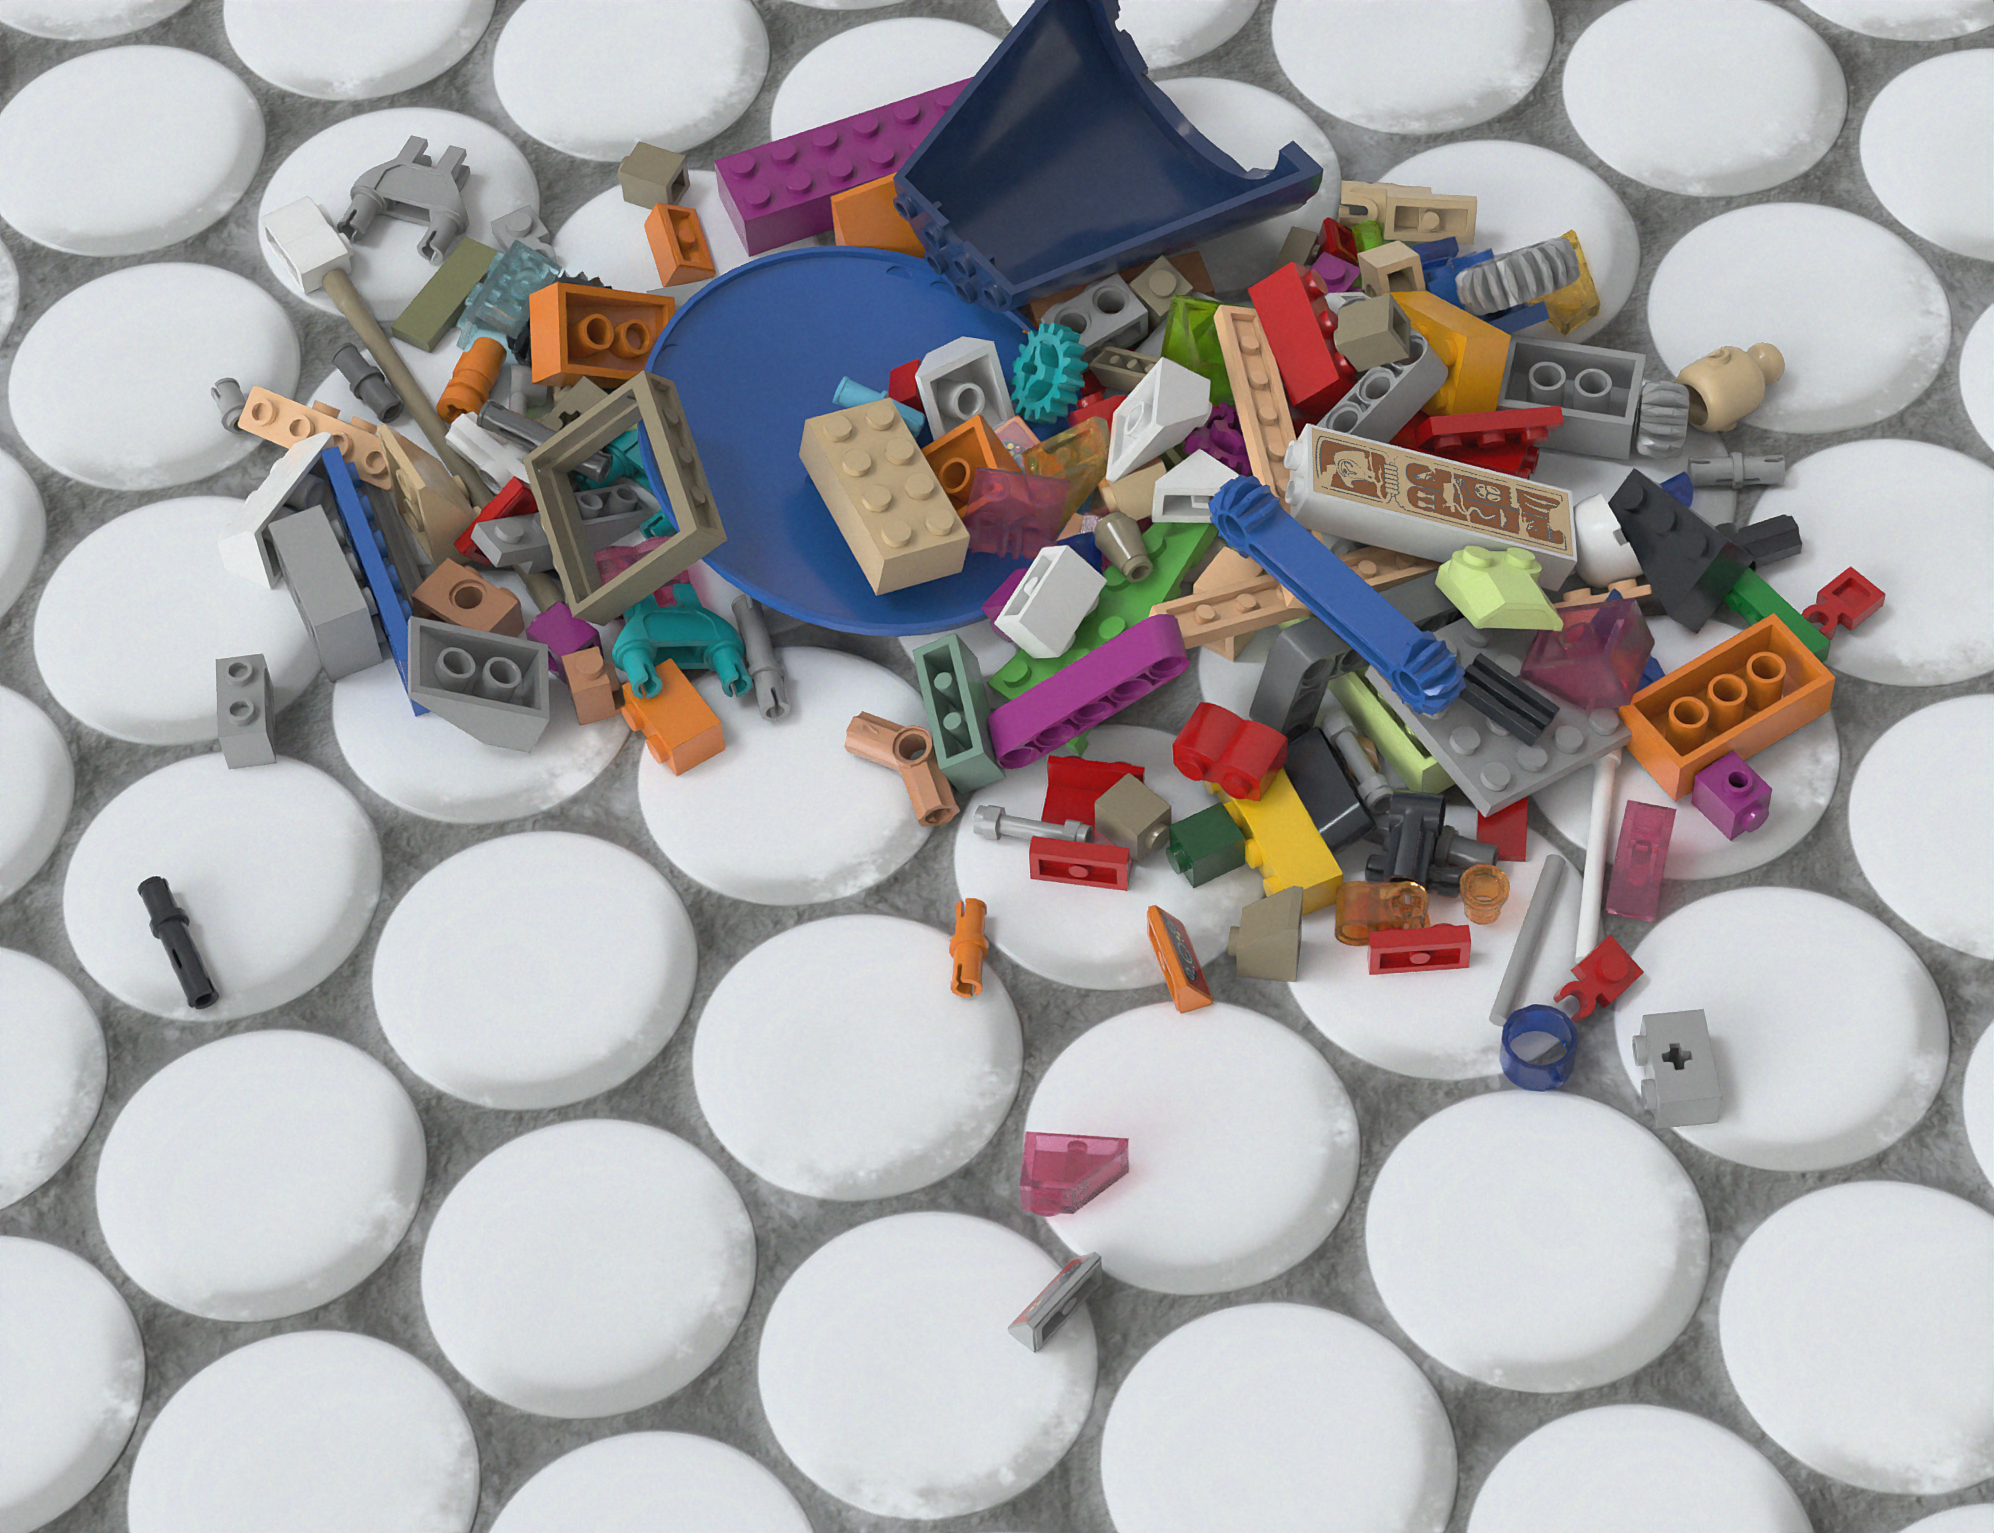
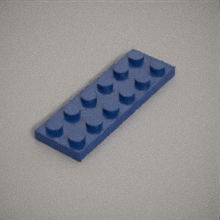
(368, 551)

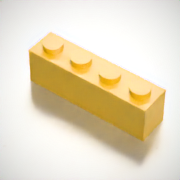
(1284, 843)

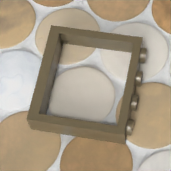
(690, 495)

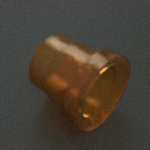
(1488, 882)

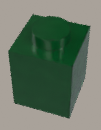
(1206, 845)

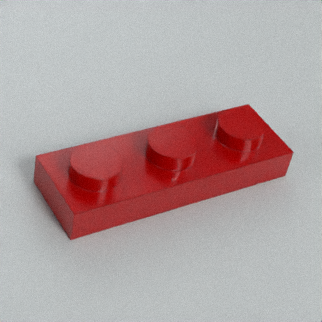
(1488, 428)

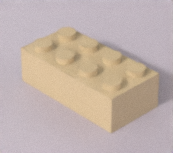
(883, 496)

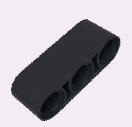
(1328, 791)

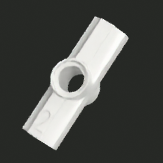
(487, 452)

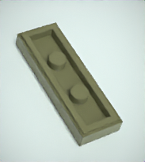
(444, 296)

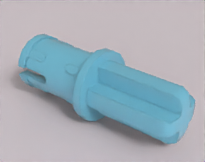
(854, 394)

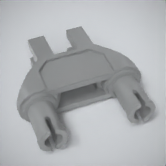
(414, 193)

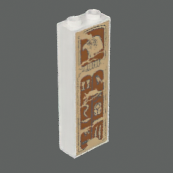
(1425, 502)

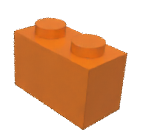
(675, 721)

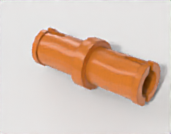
(968, 947)

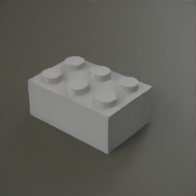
(1591, 384)
(326, 592)

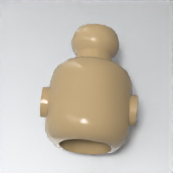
(1729, 384)

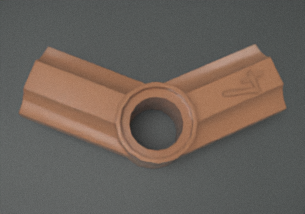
(892, 747)

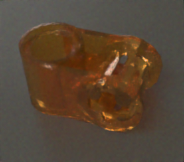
(1375, 906)

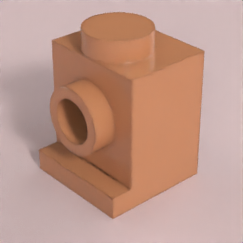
(592, 686)

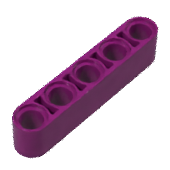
(1088, 691)

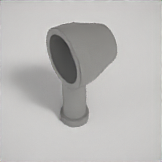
(522, 391)

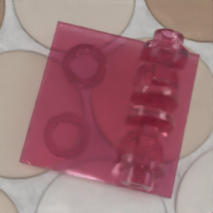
(1014, 512)

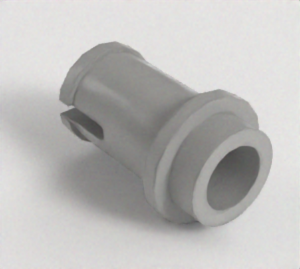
(230, 402)

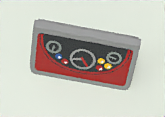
(1057, 1301)

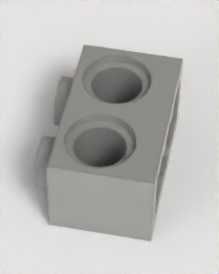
(1098, 329)
(245, 711)

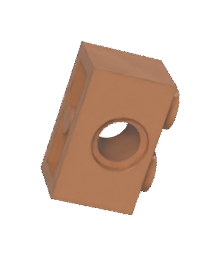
(465, 599)

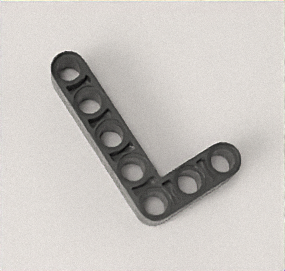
(1312, 654)

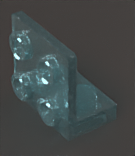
(506, 292)

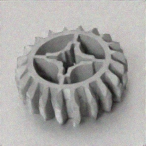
(1517, 276)

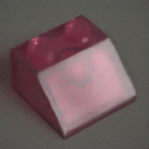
(1594, 656)

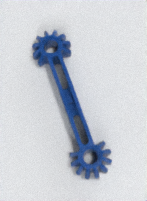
(1412, 660)

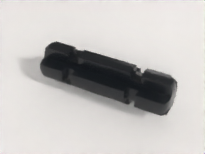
(1445, 881)

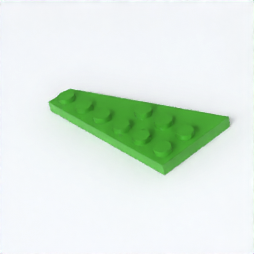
(1122, 604)

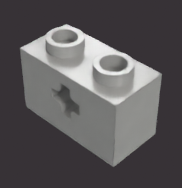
(1678, 1069)

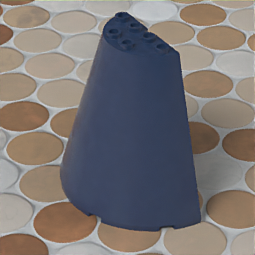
(1075, 167)

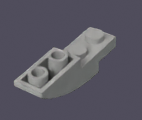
(520, 540)

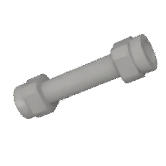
(1343, 735)
(993, 822)

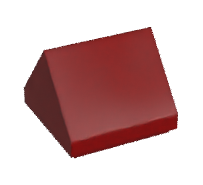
(1338, 241)
(904, 387)

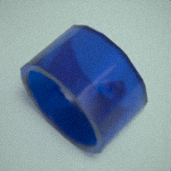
(1541, 1019)

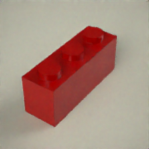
(1302, 337)

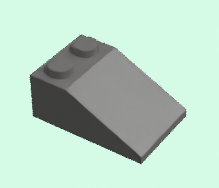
(480, 682)

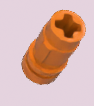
(472, 379)

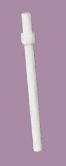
(1596, 853)

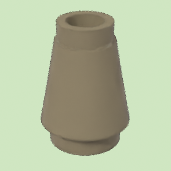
(1123, 545)

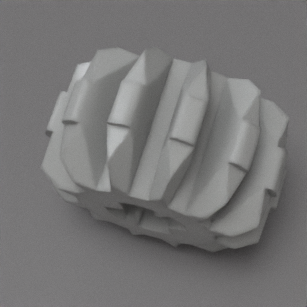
(1662, 419)

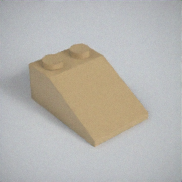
(427, 497)

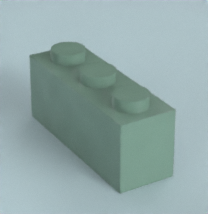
(957, 713)

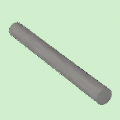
(1527, 939)

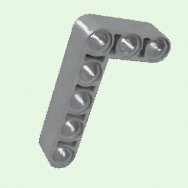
(1389, 393)

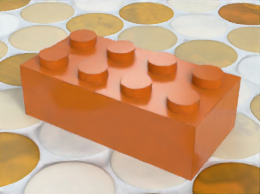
(1725, 701)

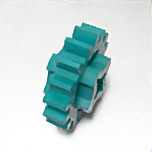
(1048, 373)

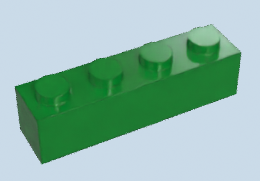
(1757, 600)

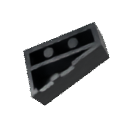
(1678, 550)

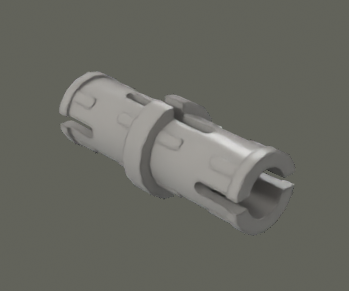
(1736, 470)

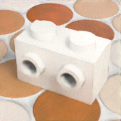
(1051, 602)

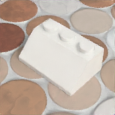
(293, 486)

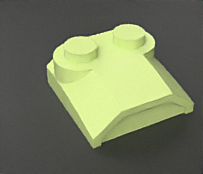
(1498, 589)

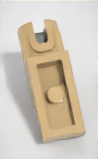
(1408, 211)

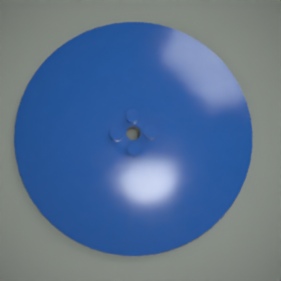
(767, 354)

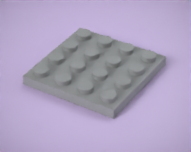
(1483, 756)

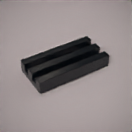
(1508, 695)

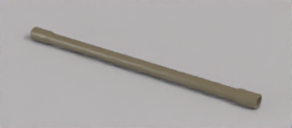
(350, 303)

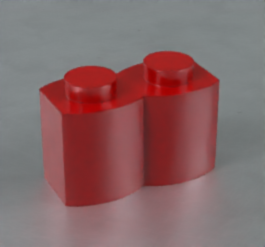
(1229, 752)

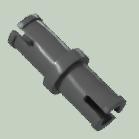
(367, 382)

